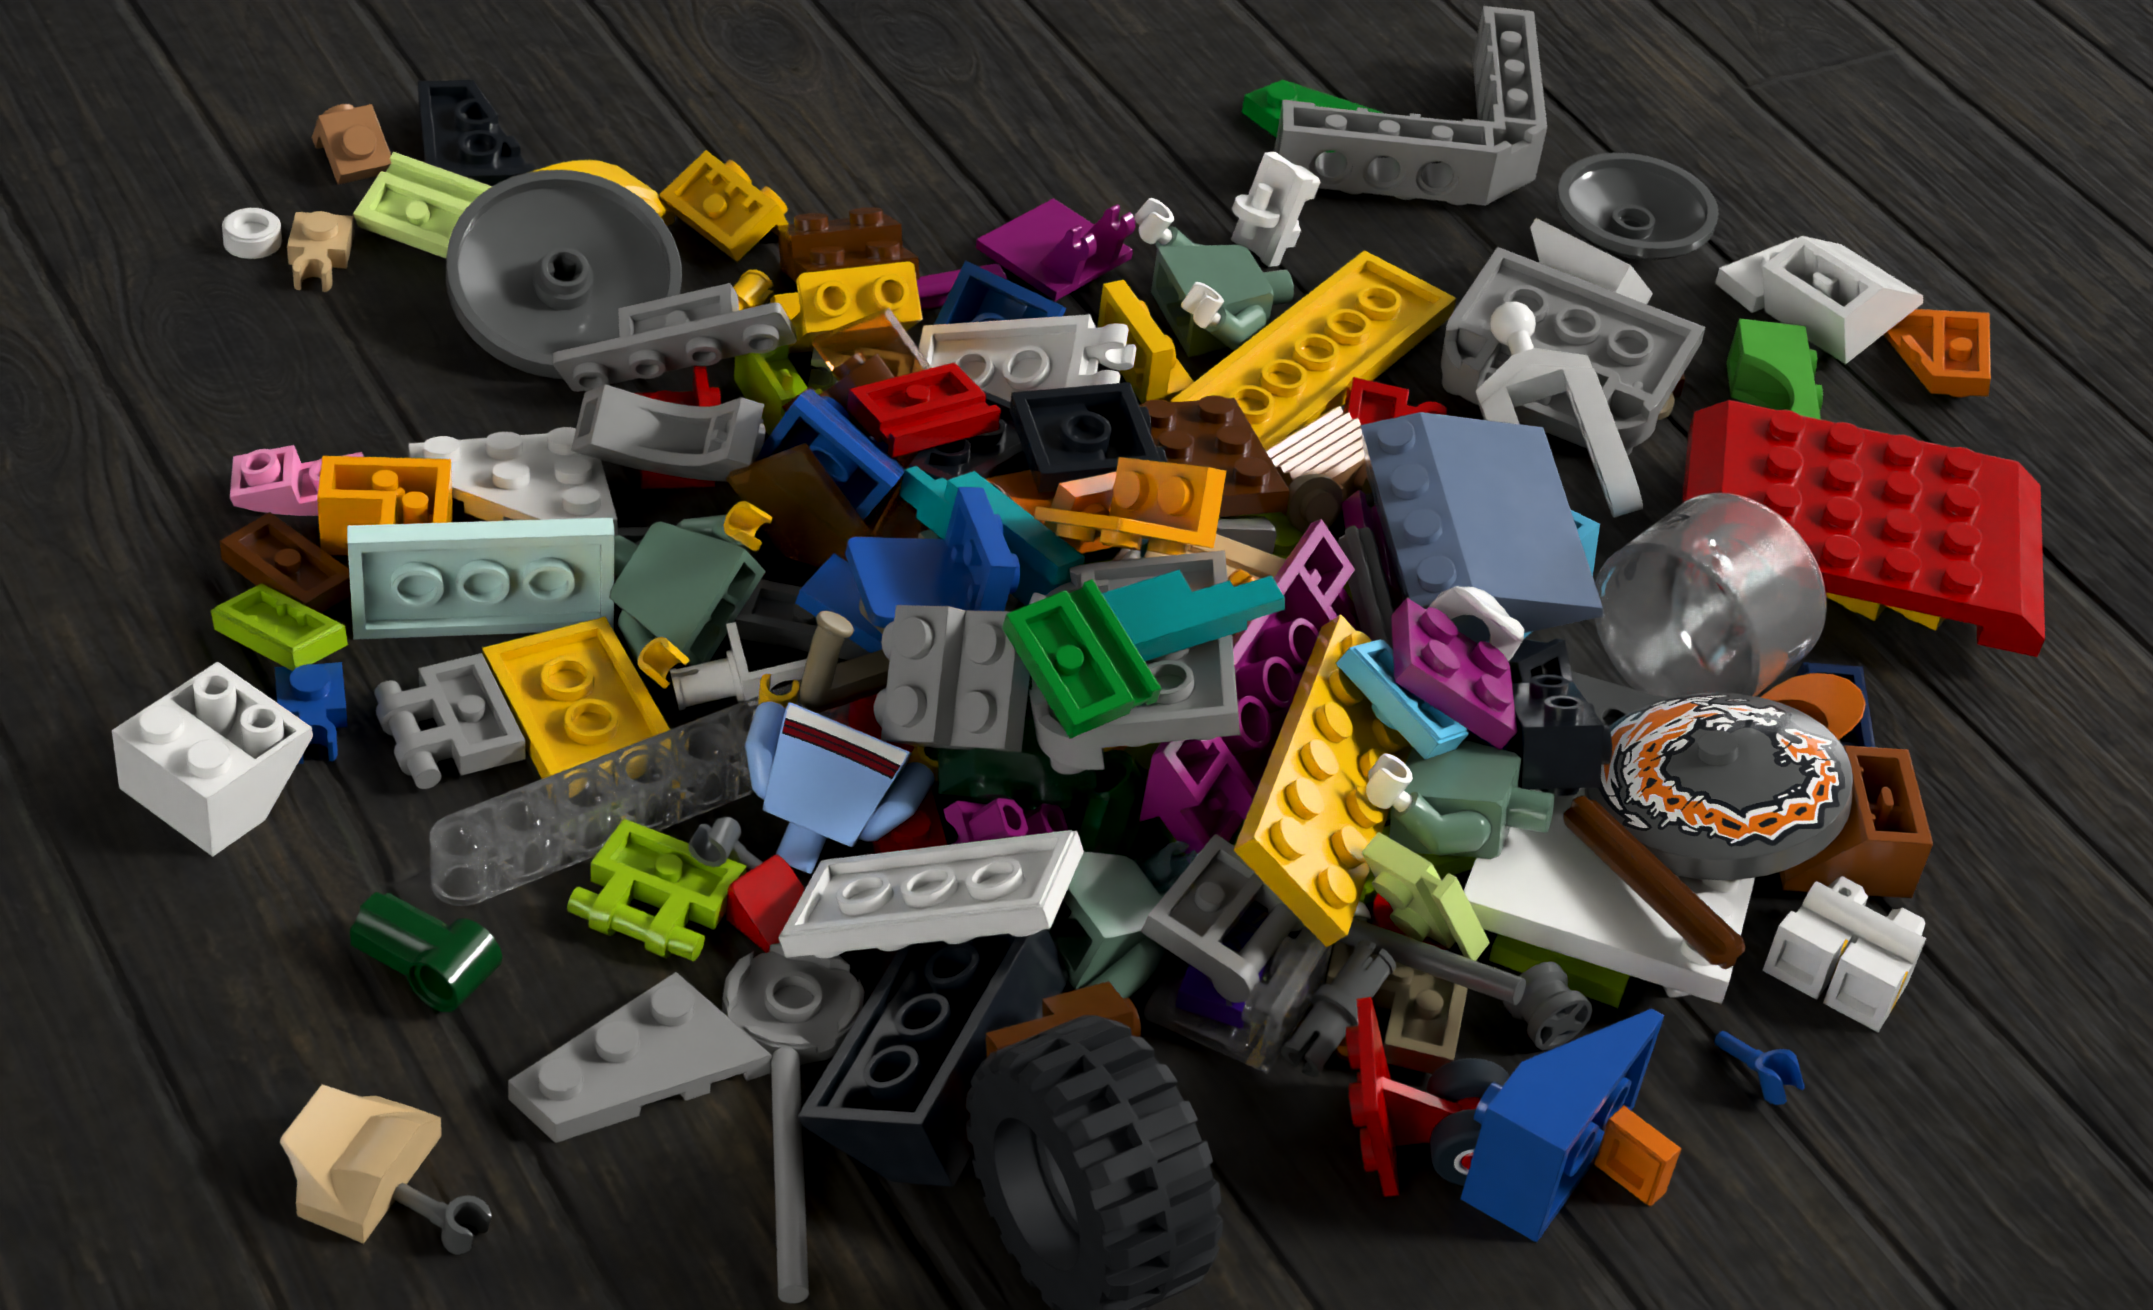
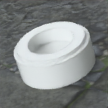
(251, 233)

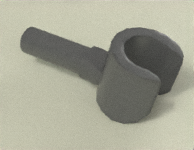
(720, 842)
(461, 1210)

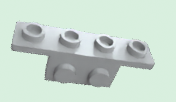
(675, 335)

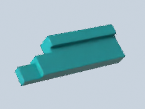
(1041, 554)
(1168, 617)

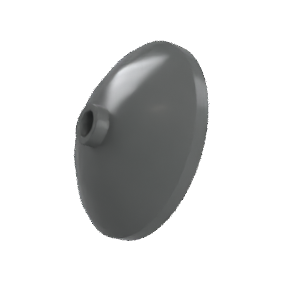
(1637, 206)

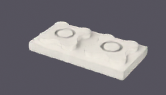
(933, 895)

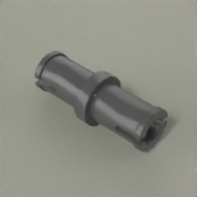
(1337, 1008)

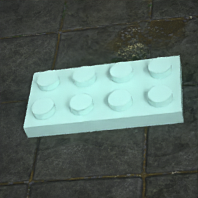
(479, 577)

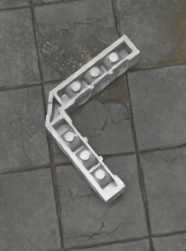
(1477, 157)

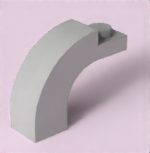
(667, 435)

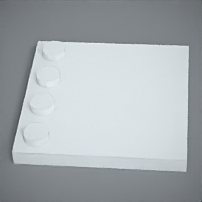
(1569, 901)

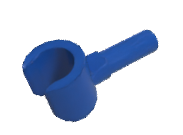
(1773, 1067)

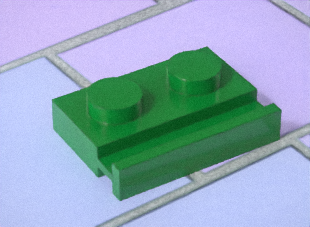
(1081, 658)

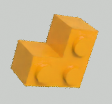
(380, 494)

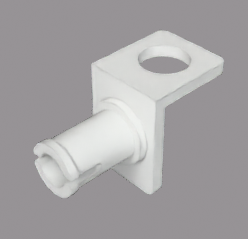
(727, 676)

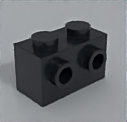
(1558, 737)

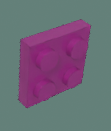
(1453, 672)

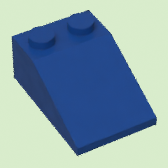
(849, 456)
(1550, 1121)

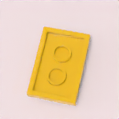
(573, 694)

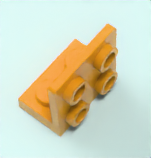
(1151, 501)

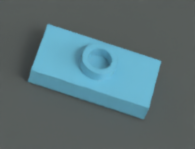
(1422, 725)

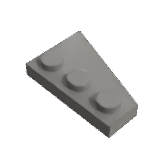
(641, 1053)

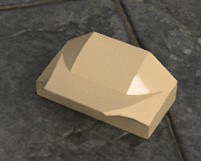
(353, 1157)

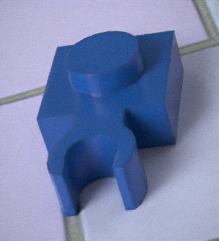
(316, 697)

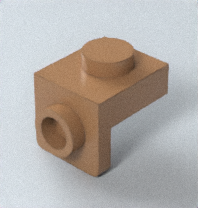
(352, 142)

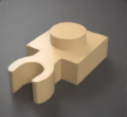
(318, 245)

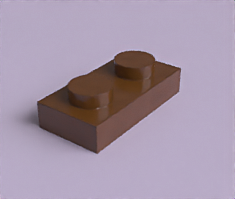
(287, 562)

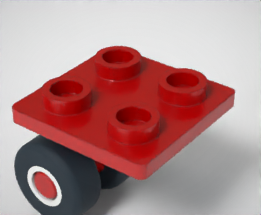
(1409, 1116)

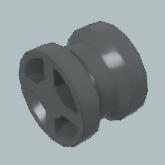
(1550, 1007)

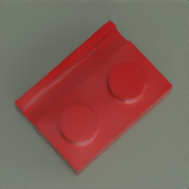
(923, 409)

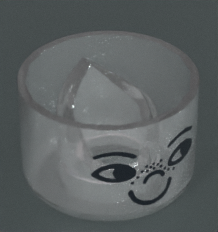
(1674, 626)

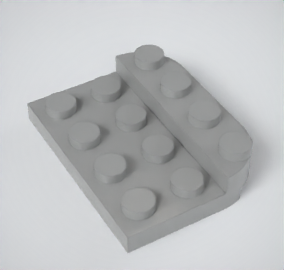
(1629, 344)
(1195, 682)

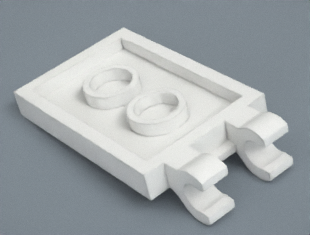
(1031, 352)

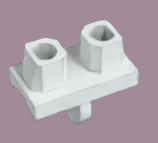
(1272, 208)

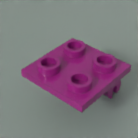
(1058, 247)

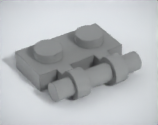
(470, 719)

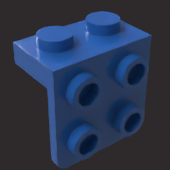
(963, 571)

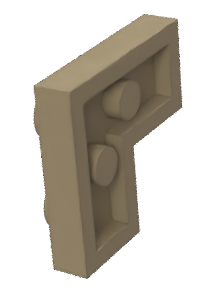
(1422, 1017)

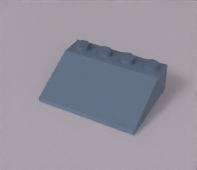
(1482, 512)

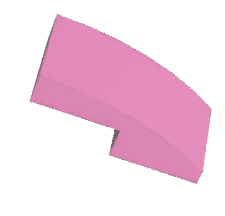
(276, 482)

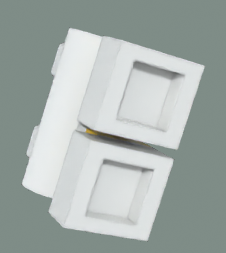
(1853, 946)

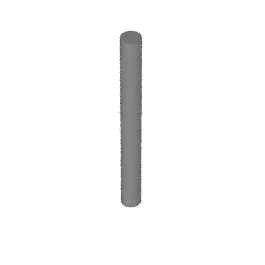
(789, 1177)

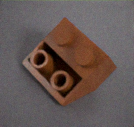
(1884, 834)

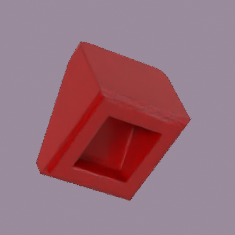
(764, 901)

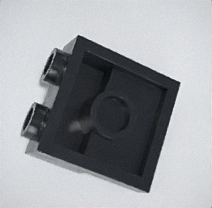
(1081, 431)

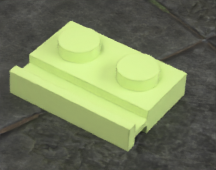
(417, 204)
(1421, 900)

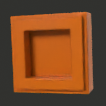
(1637, 1156)

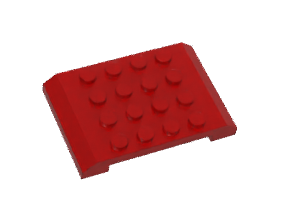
(1888, 514)

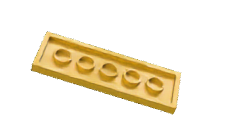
(1310, 353)
(1312, 799)

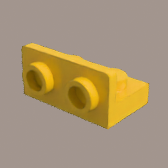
(724, 205)
(1155, 368)

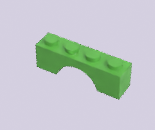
(1774, 367)

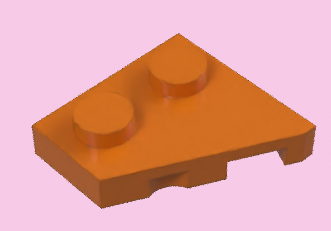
(1946, 350)

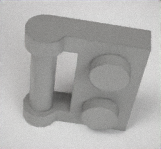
(1207, 906)

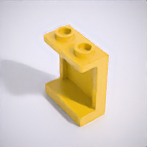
(847, 294)

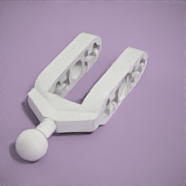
(1543, 373)

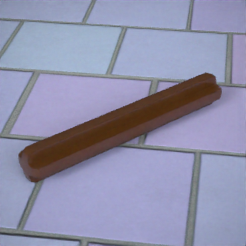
(1654, 882)

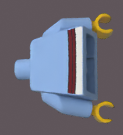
(829, 777)

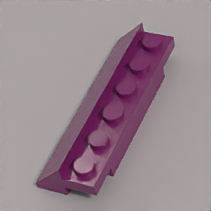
(1211, 783)

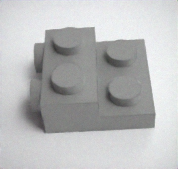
(952, 681)

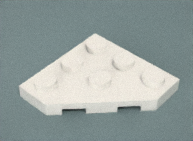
(523, 476)

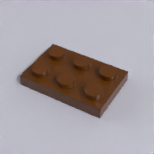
(1219, 436)

